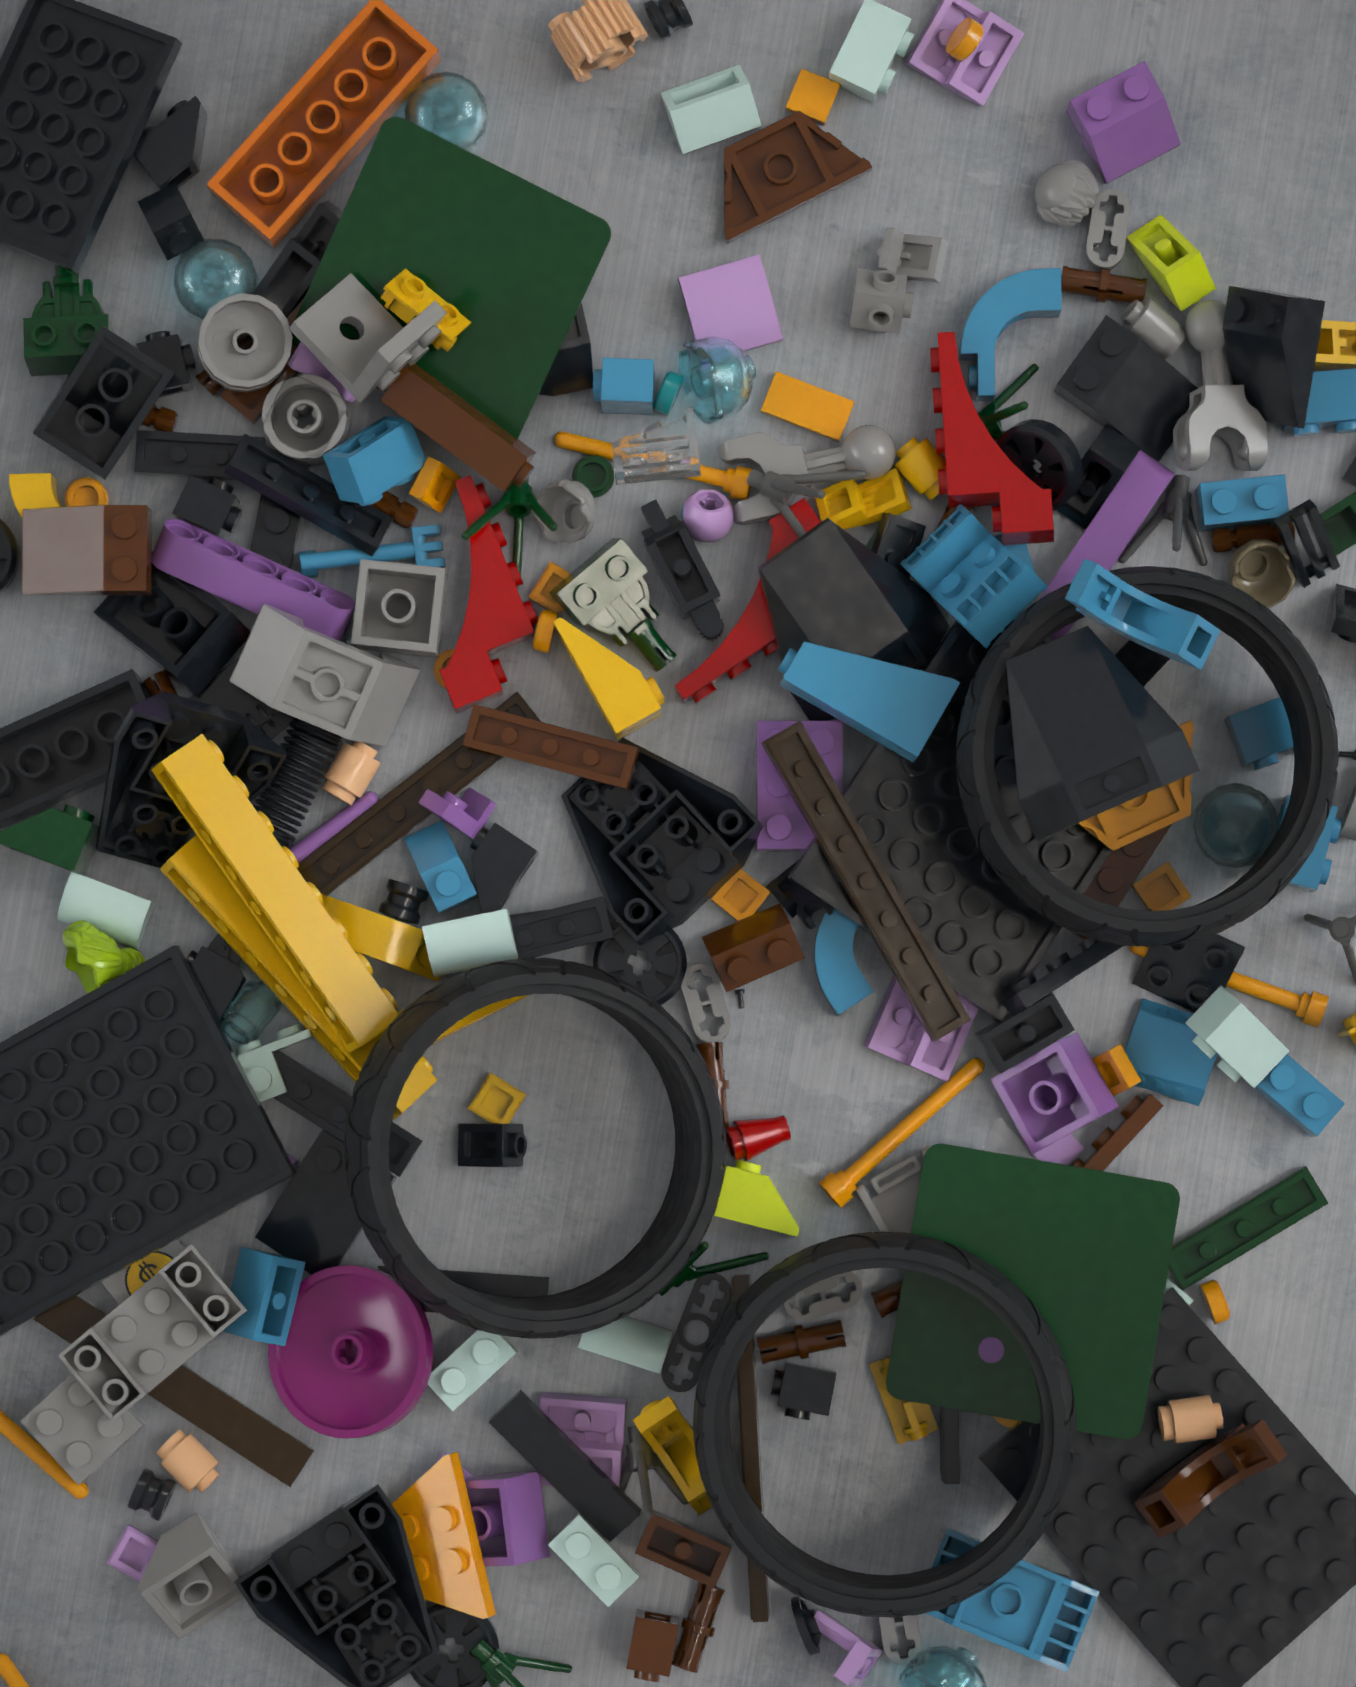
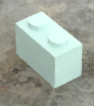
(871, 49)
(1236, 1037)
(470, 1367)
(594, 1559)

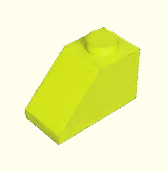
(1172, 262)
(753, 1200)

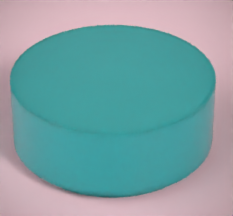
(668, 392)

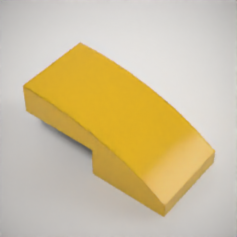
(864, 503)

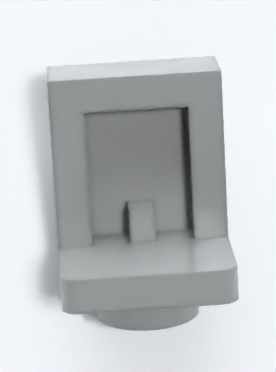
(912, 255)

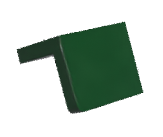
(1341, 524)

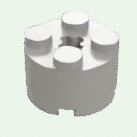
(299, 397)

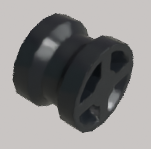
(667, 16)
(403, 901)
(152, 1494)

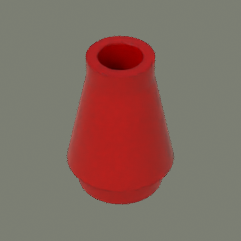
(754, 1136)

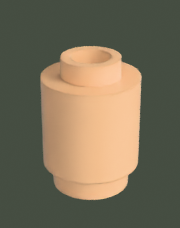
(351, 771)
(1190, 1419)
(188, 1462)

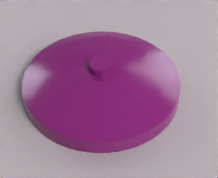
(353, 1353)

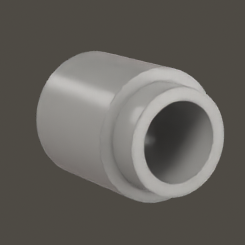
(1153, 326)

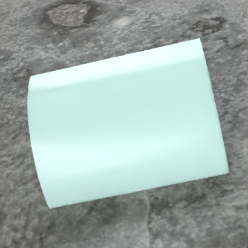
(711, 109)
(106, 908)
(469, 942)
(630, 1342)

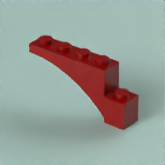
(976, 466)
(493, 613)
(754, 628)

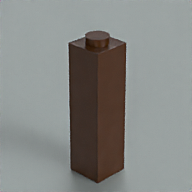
(459, 428)

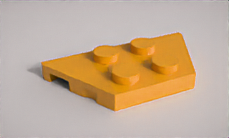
(1144, 813)
(446, 1539)

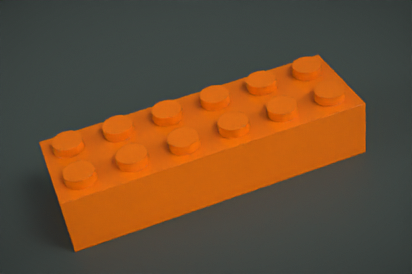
(324, 122)

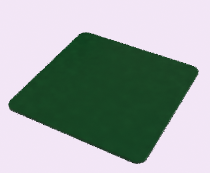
(481, 242)
(1078, 1245)

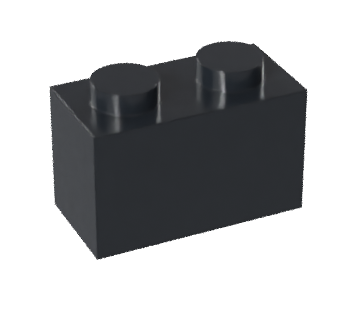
(1025, 1033)

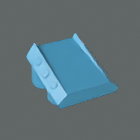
(1165, 1055)

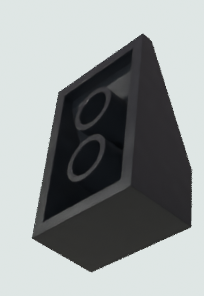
(1273, 350)
(1127, 387)
(103, 402)
(177, 629)
(315, 1211)

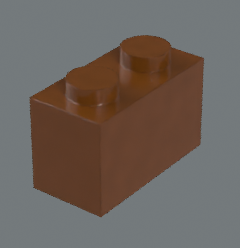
(753, 947)
(683, 1549)
(652, 1645)

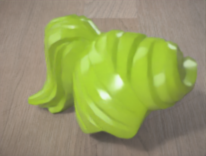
(96, 955)

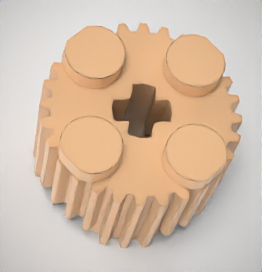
(596, 36)

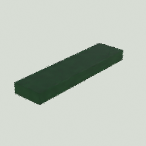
(1245, 1227)

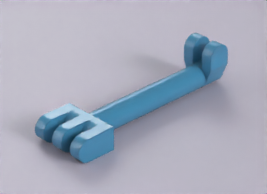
(311, 561)

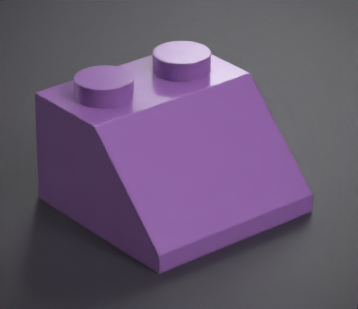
(1124, 122)
(1054, 1093)
(509, 1517)

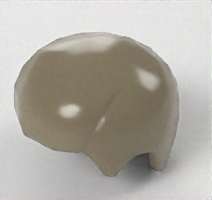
(1262, 571)

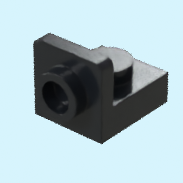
(491, 1145)

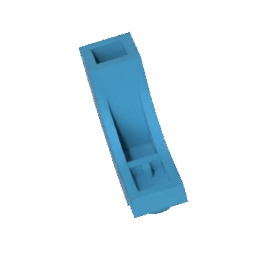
(1015, 298)
(1140, 616)
(835, 964)

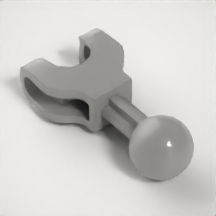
(1216, 405)
(863, 449)

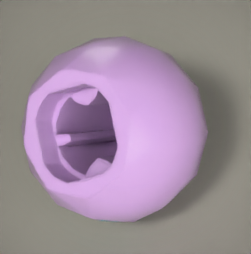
(707, 515)

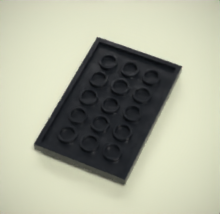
(69, 121)

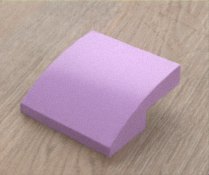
(978, 73)
(732, 304)
(902, 1037)
(593, 1425)

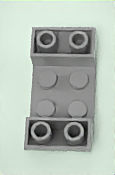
(323, 678)
(152, 1333)

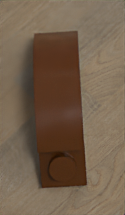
(1207, 1474)

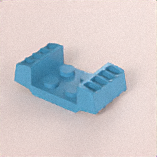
(973, 575)
(1023, 1610)

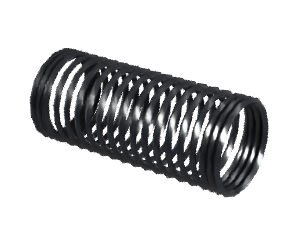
(313, 734)

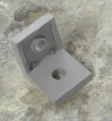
(382, 344)

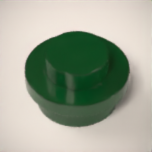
(595, 474)

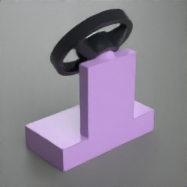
(861, 1654)

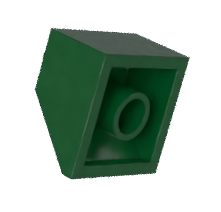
(56, 838)

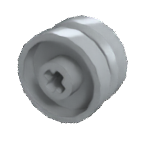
(240, 317)

